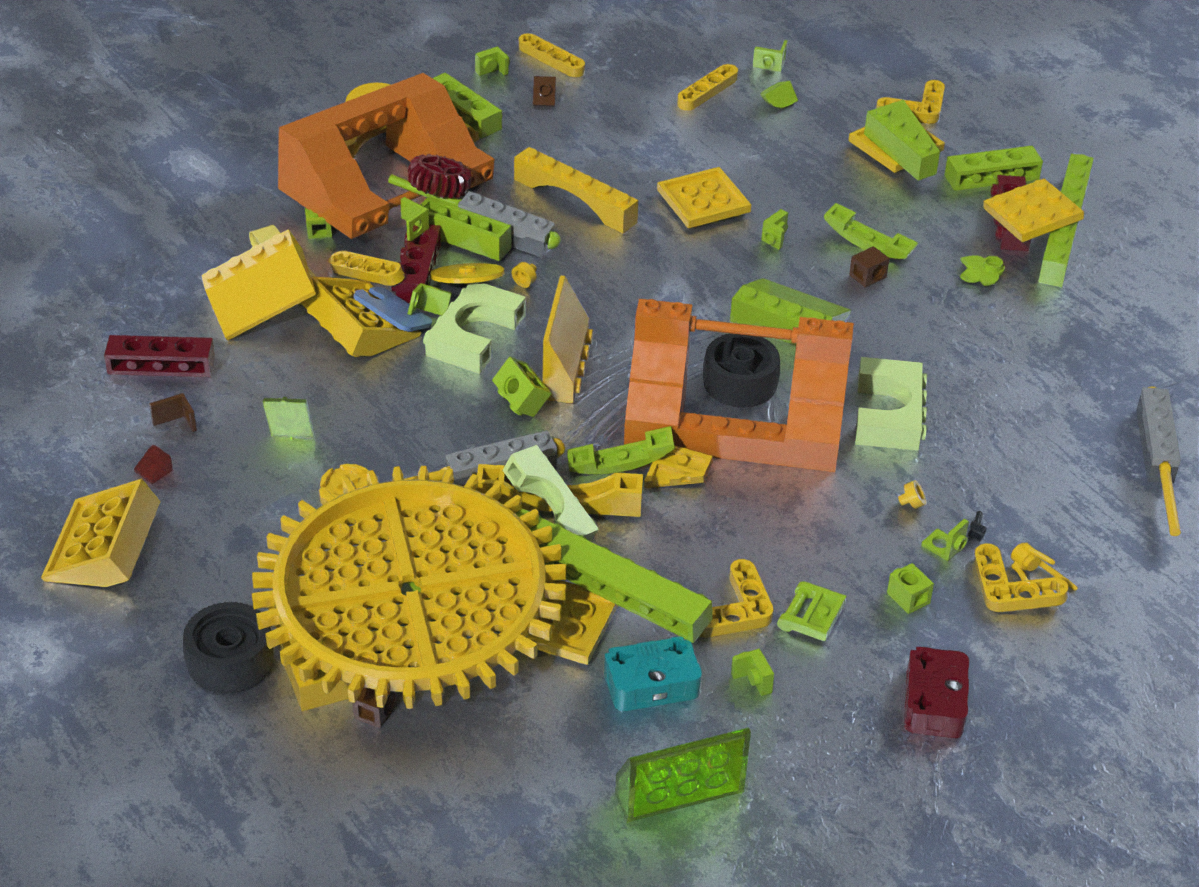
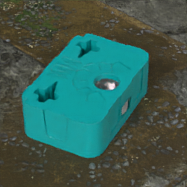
(652, 674)

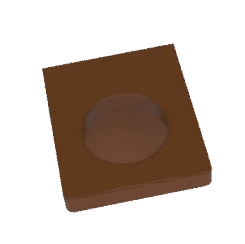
(544, 91)
(171, 409)

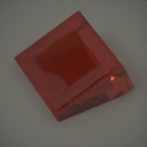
(154, 464)

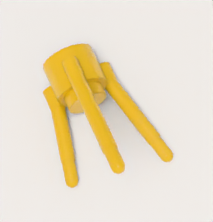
(1028, 558)

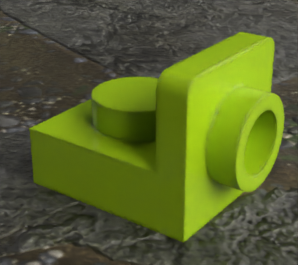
(492, 60)
(775, 228)
(756, 668)

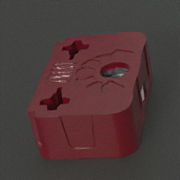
(936, 692)

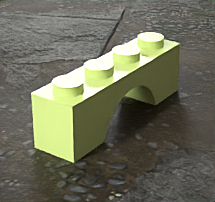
(533, 473)

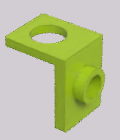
(770, 58)
(414, 215)
(429, 299)
(955, 539)

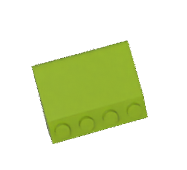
(780, 306)

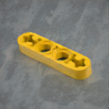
(552, 55)
(722, 77)
(366, 268)

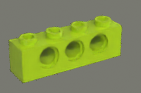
(473, 108)
(982, 168)

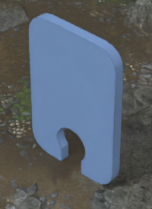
(392, 309)

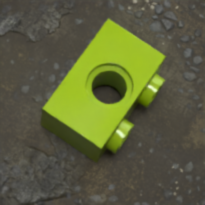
(521, 387)

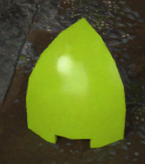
(780, 94)

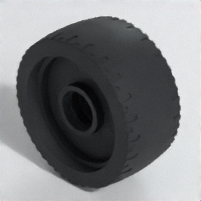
(741, 370)
(226, 648)

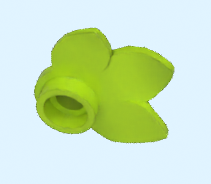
(982, 269)

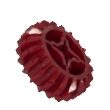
(439, 176)

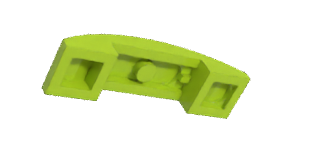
(864, 237)
(621, 458)

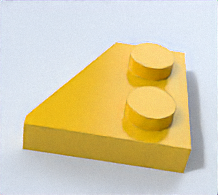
(678, 468)

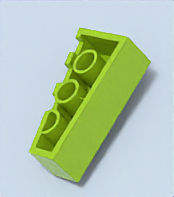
(903, 139)

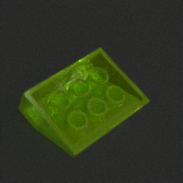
(683, 775)

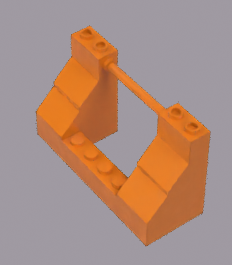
(324, 176)
(816, 396)

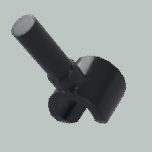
(977, 530)

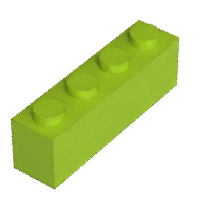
(469, 229)

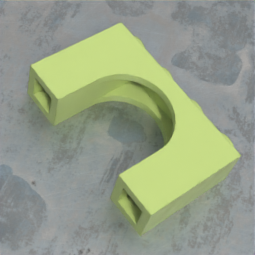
(475, 303)
(897, 427)

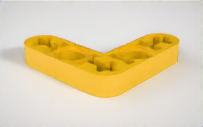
(921, 109)
(1004, 589)
(746, 607)

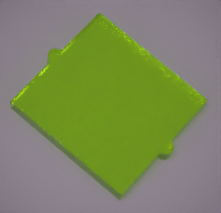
(288, 417)

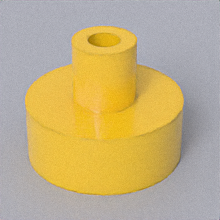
(524, 274)
(913, 494)

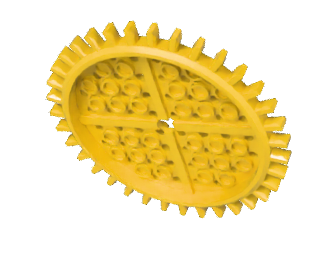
(380, 583)

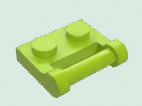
(820, 614)

